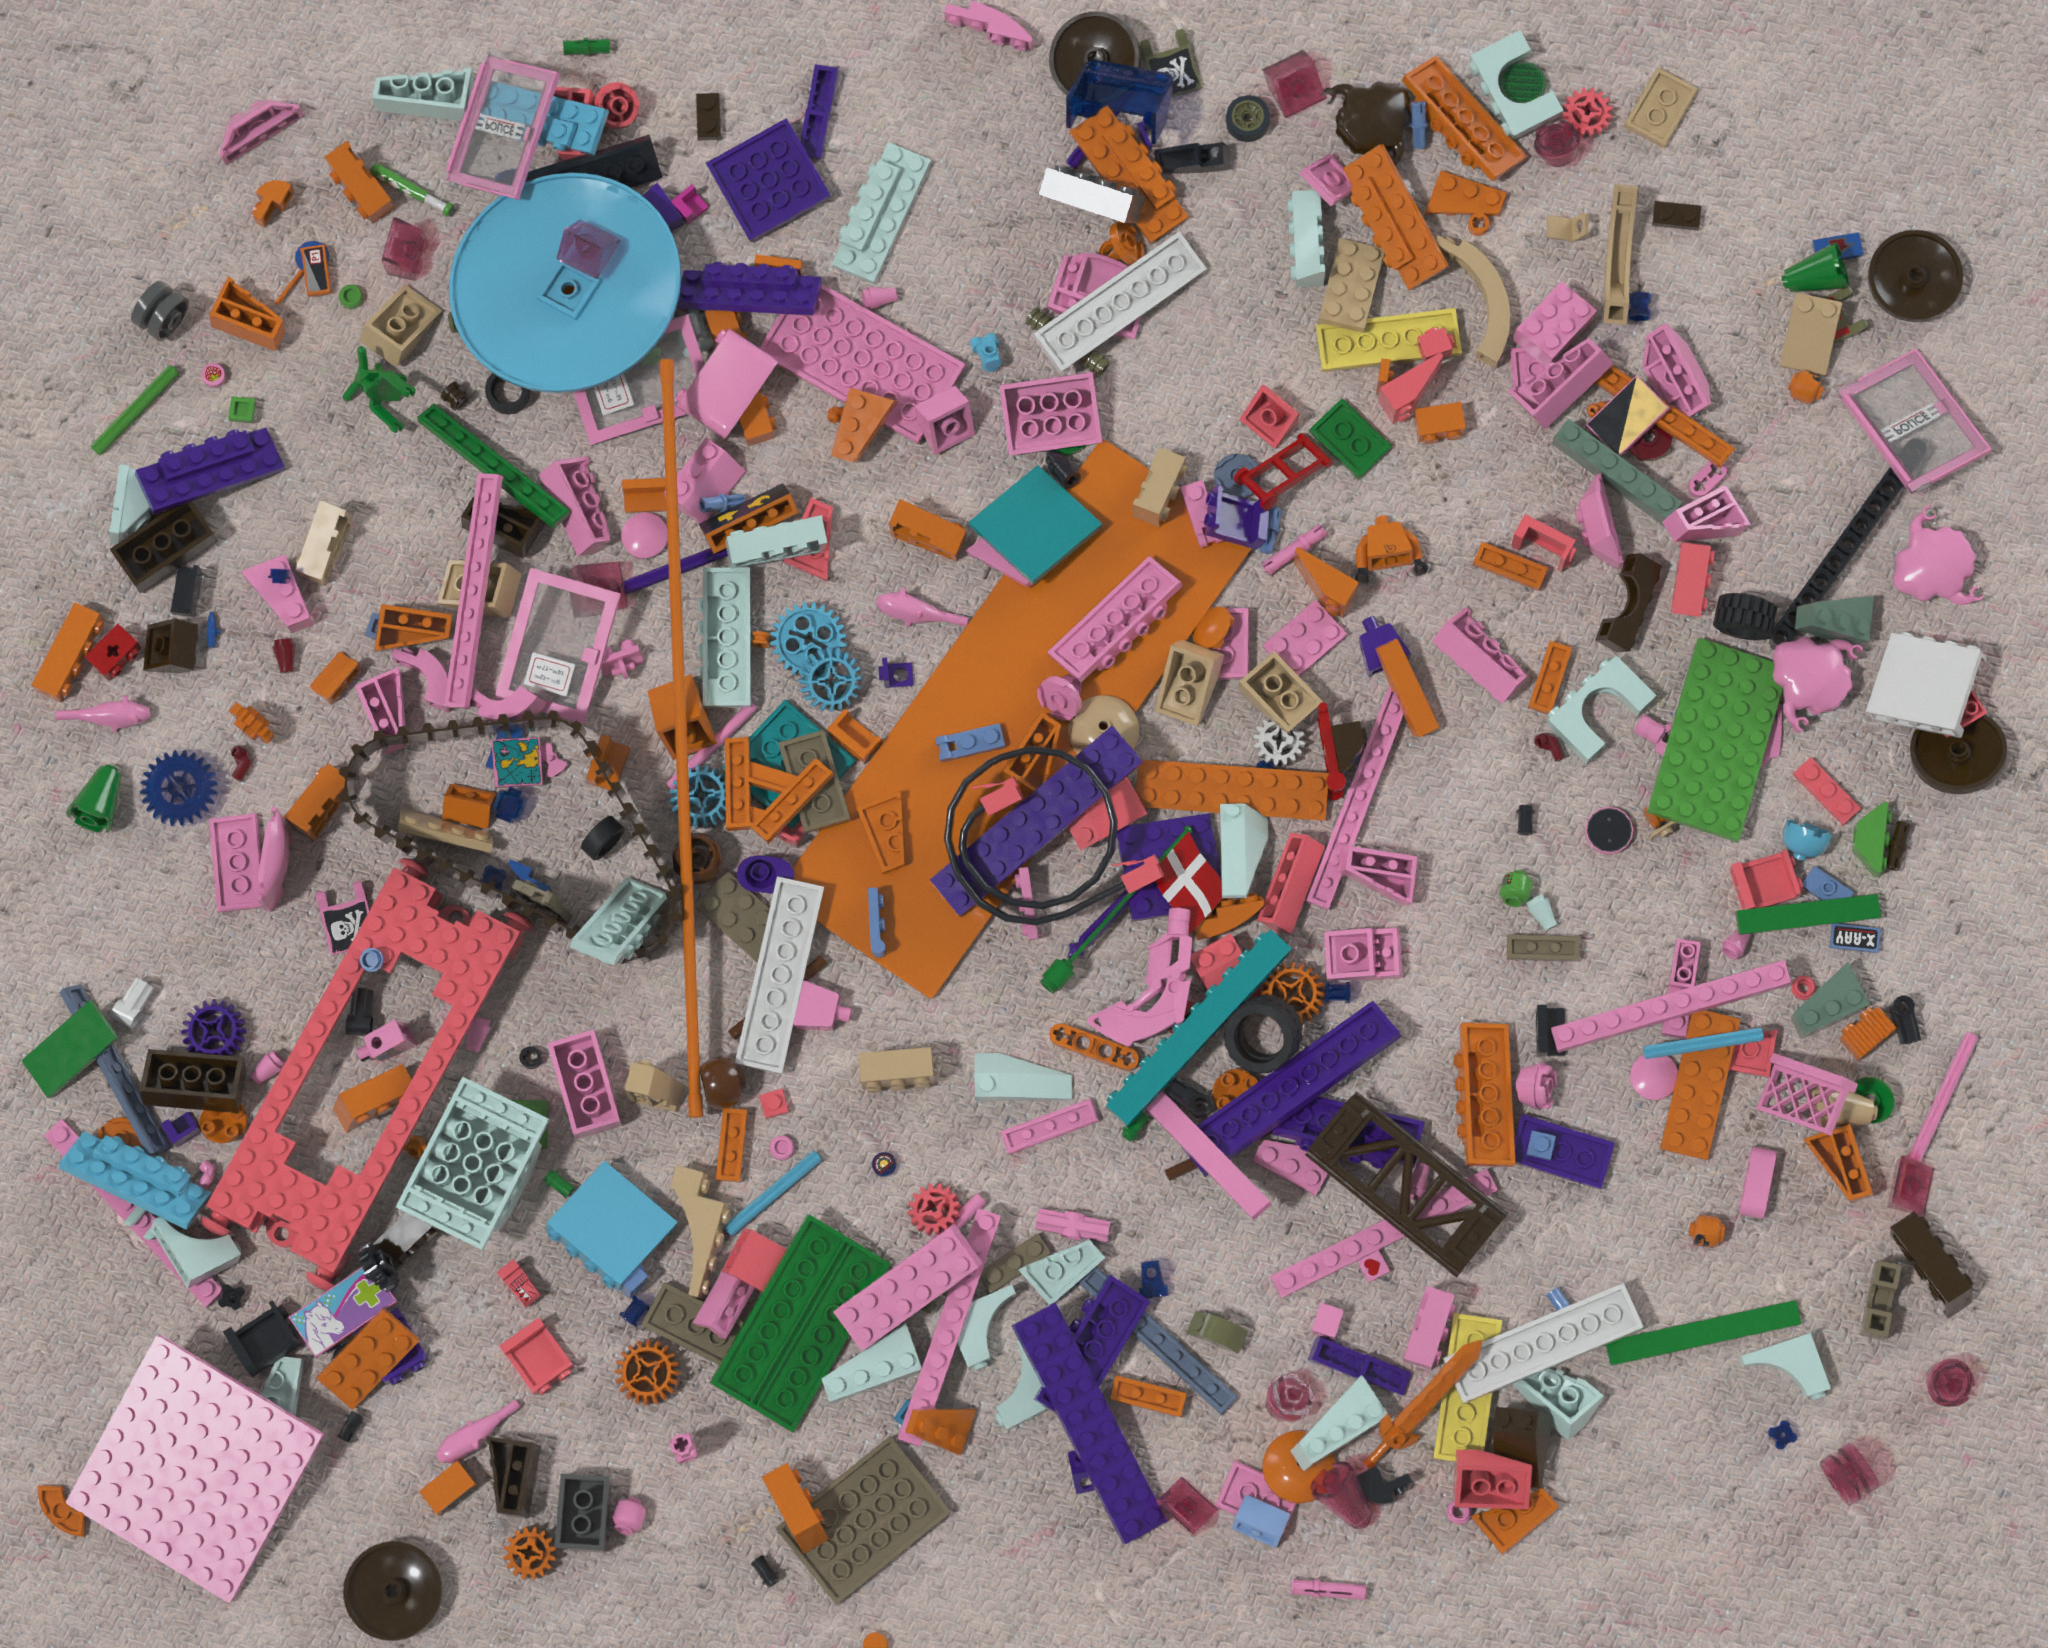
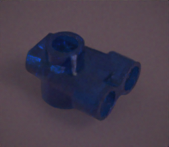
(1152, 1286)

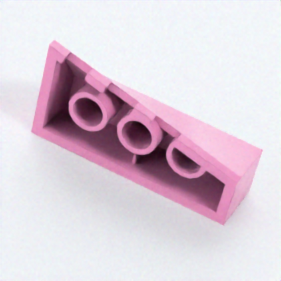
(1561, 382)
(573, 487)
(1479, 655)

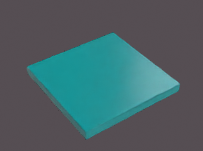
(1035, 524)
(785, 724)

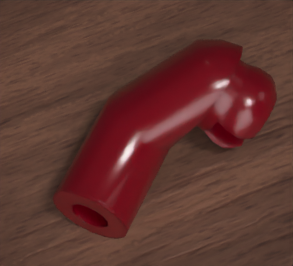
(1551, 744)
(242, 760)

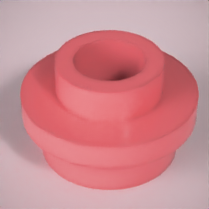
(1805, 981)

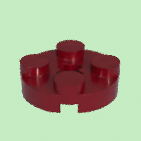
(1656, 449)

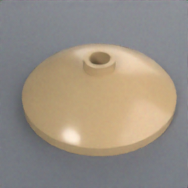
(1102, 709)

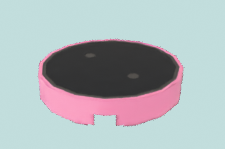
(1609, 830)

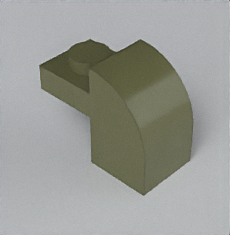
(1217, 1331)

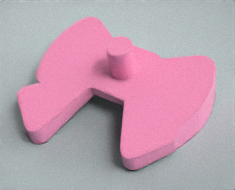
(556, 765)

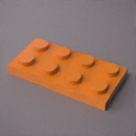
(367, 1358)

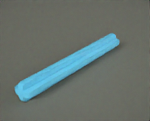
(1703, 1043)
(772, 1193)

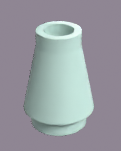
(1541, 910)

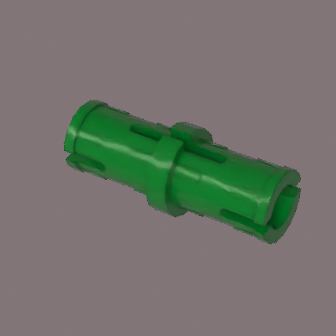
(586, 46)

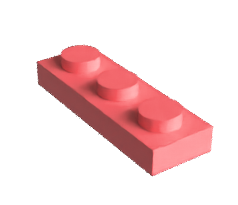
(1826, 791)

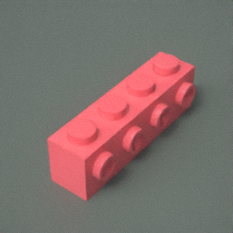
(1290, 883)

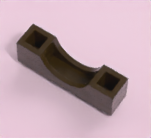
(1639, 577)

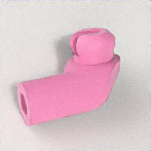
(209, 1172)

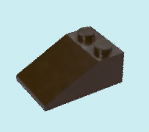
(1524, 1438)

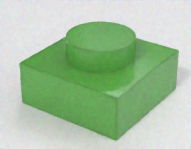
(242, 409)

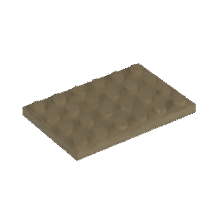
(869, 1519)

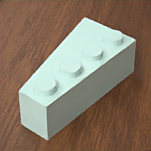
(877, 1366)
(1345, 1421)

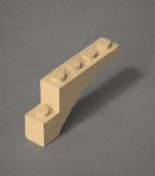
(706, 1224)

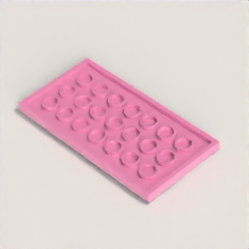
(860, 350)

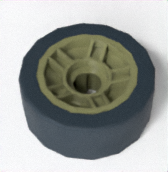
(1255, 110)

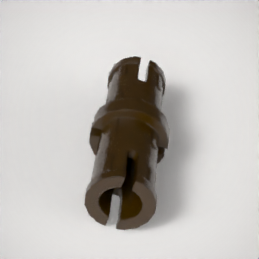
(1898, 845)

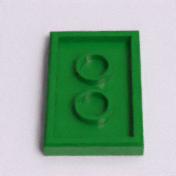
(1350, 439)

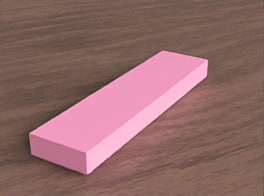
(1049, 1126)

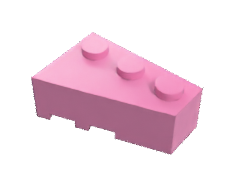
(1707, 518)
(283, 599)
(384, 703)
(1381, 871)
(1429, 1328)

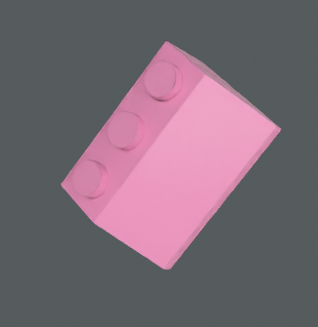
(706, 475)

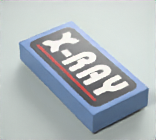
(1854, 938)

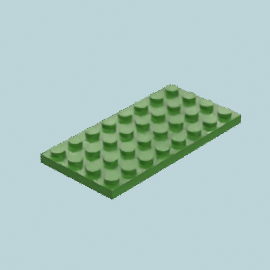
(1716, 741)

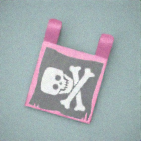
(344, 919)

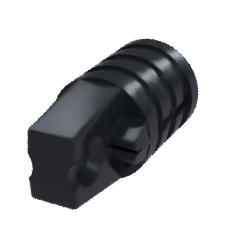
(1062, 469)

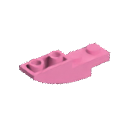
(998, 26)
(1681, 977)

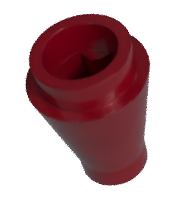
(284, 653)

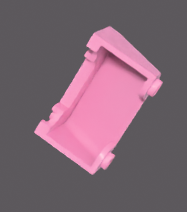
(726, 383)

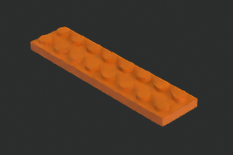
(1208, 785)

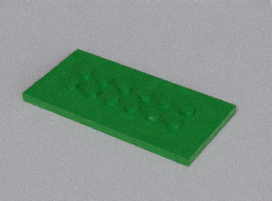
(792, 1326)

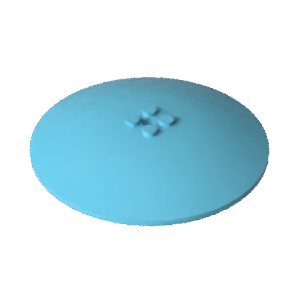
(512, 286)

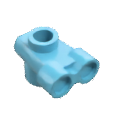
(988, 351)

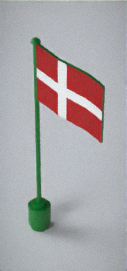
(1186, 884)

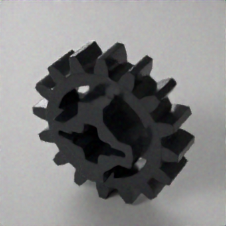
(378, 1267)

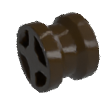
(455, 395)

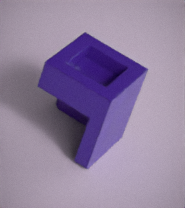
(181, 1129)

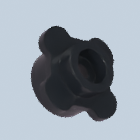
(228, 1290)

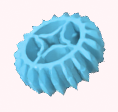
(831, 691)
(711, 794)

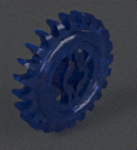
(191, 806)

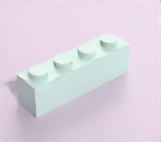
(1307, 239)

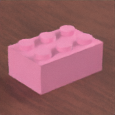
(1554, 324)

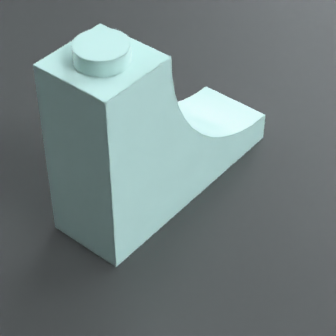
(193, 1257)
(976, 1326)
(1797, 1360)
(1020, 1405)

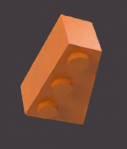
(245, 317)
(927, 530)
(317, 803)
(371, 1098)
(796, 1507)

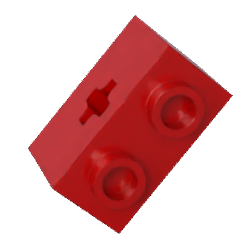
(118, 641)

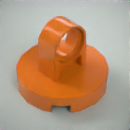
(1123, 244)

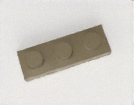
(1543, 948)
(1006, 1267)

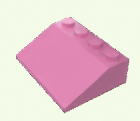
(1050, 413)

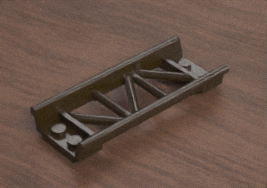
(1335, 1144)

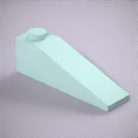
(1242, 843)
(1012, 1079)
(1563, 1397)

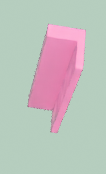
(723, 1305)

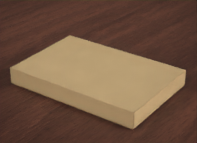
(1660, 107)

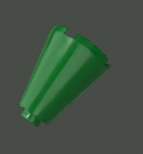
(1818, 271)
(97, 800)

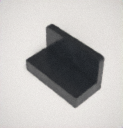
(186, 591)
(1545, 1020)

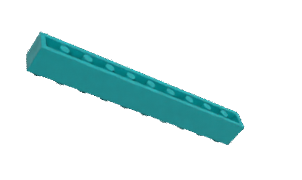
(1198, 1028)

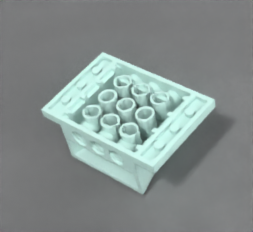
(475, 1164)

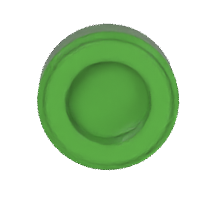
(351, 296)

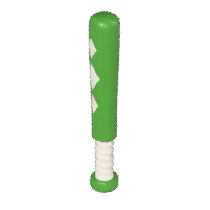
(402, 184)

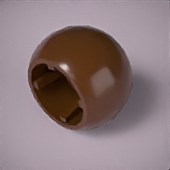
(705, 872)
(722, 1082)

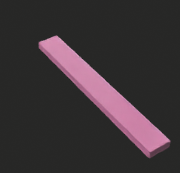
(1208, 1156)

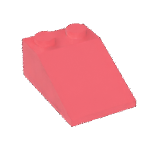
(1405, 392)
(1095, 822)
(1215, 960)
(1490, 1481)

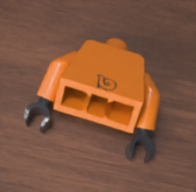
(1387, 547)

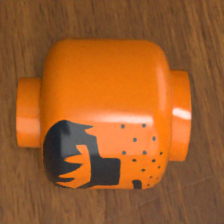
(1805, 387)
(1707, 1231)

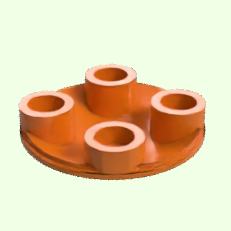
(1213, 628)
(1231, 1085)
(223, 1126)

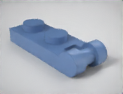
(970, 742)
(877, 924)

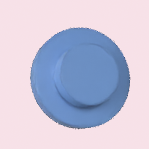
(371, 959)

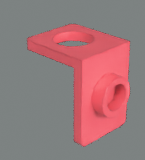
(792, 836)

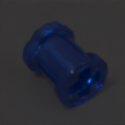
(1337, 992)
(634, 1311)

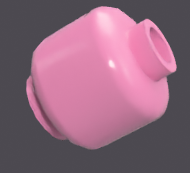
(628, 1516)

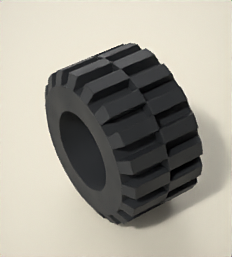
(1745, 616)

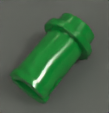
(1131, 1133)
(558, 1183)

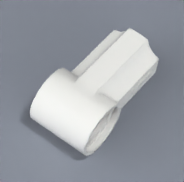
(129, 1009)

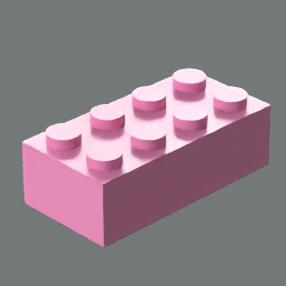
(585, 1084)

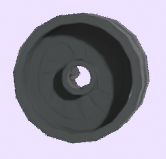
(159, 310)

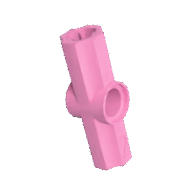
(1072, 1225)
(683, 1448)

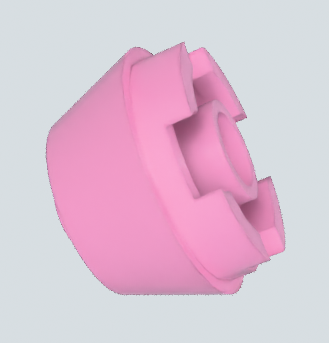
(1536, 1085)

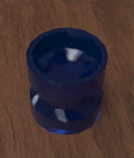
(1639, 306)

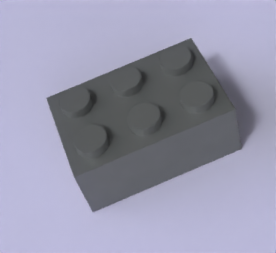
(583, 1513)

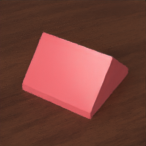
(1270, 417)

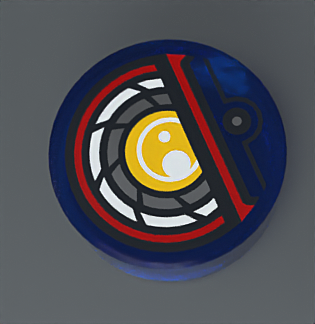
(884, 1164)

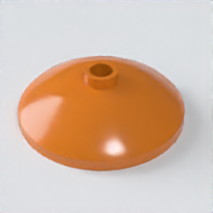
(1284, 1475)

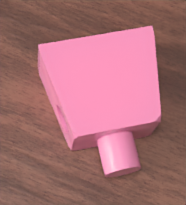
(819, 1009)

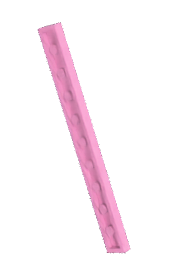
(473, 591)
(1357, 800)
(1671, 1006)
(63, 1138)
(1371, 1239)
(950, 1324)

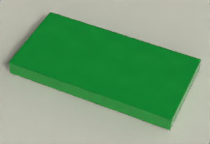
(70, 1049)

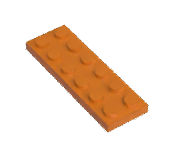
(1699, 1089)

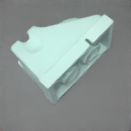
(130, 506)

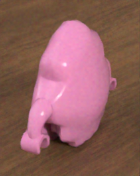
(1935, 563)
(1812, 676)

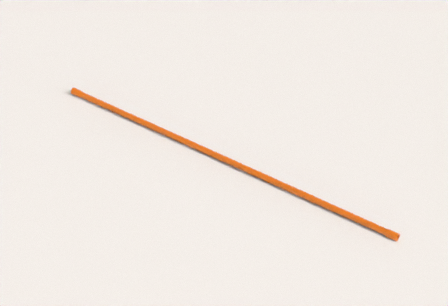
(695, 1100)

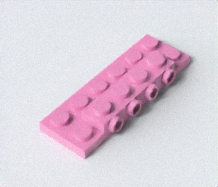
(1116, 620)

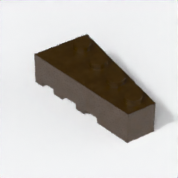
(1933, 1263)

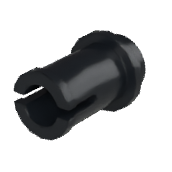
(1525, 819)
(350, 1427)
(765, 1571)

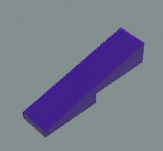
(819, 109)
(1356, 1364)

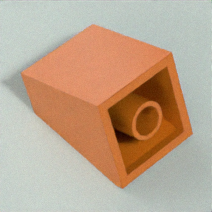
(699, 728)

